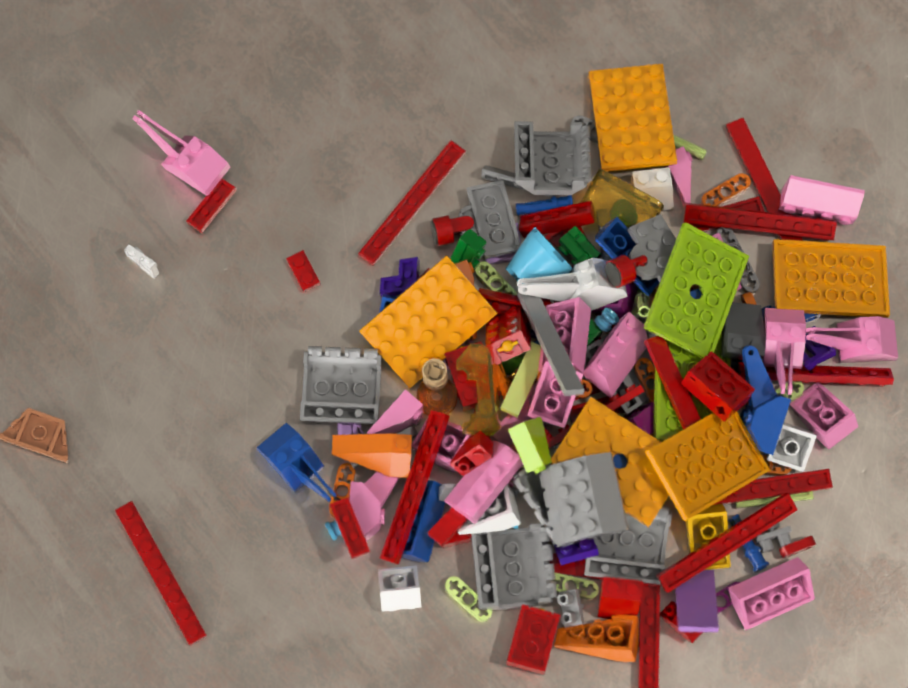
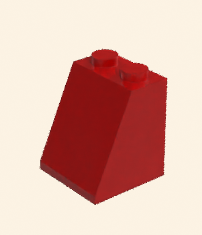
(619, 597)

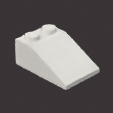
(498, 517)

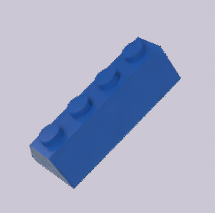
(616, 242)
(430, 511)

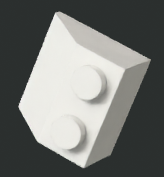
(656, 184)
(793, 447)
(399, 588)

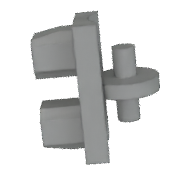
(782, 535)
(571, 608)

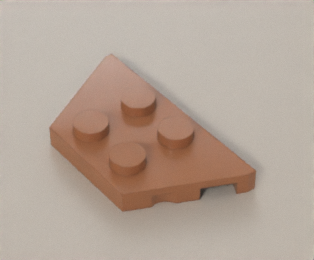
(39, 434)

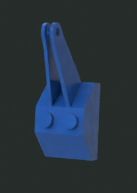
(765, 408)
(294, 460)

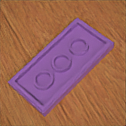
(697, 604)

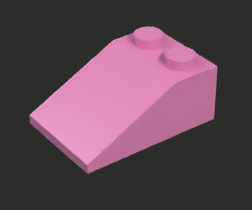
(549, 399)
(824, 415)
(399, 416)

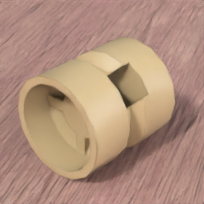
(435, 374)

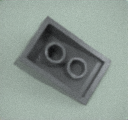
(743, 328)

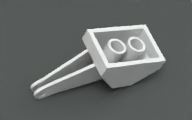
(585, 281)

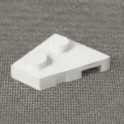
(142, 261)

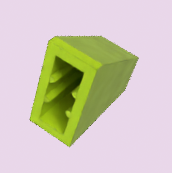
(531, 444)

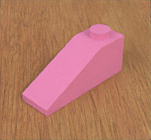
(682, 175)

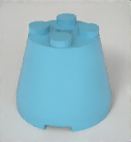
(537, 258)

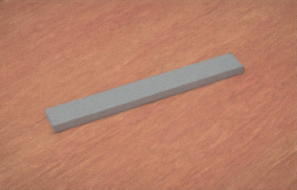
(551, 345)

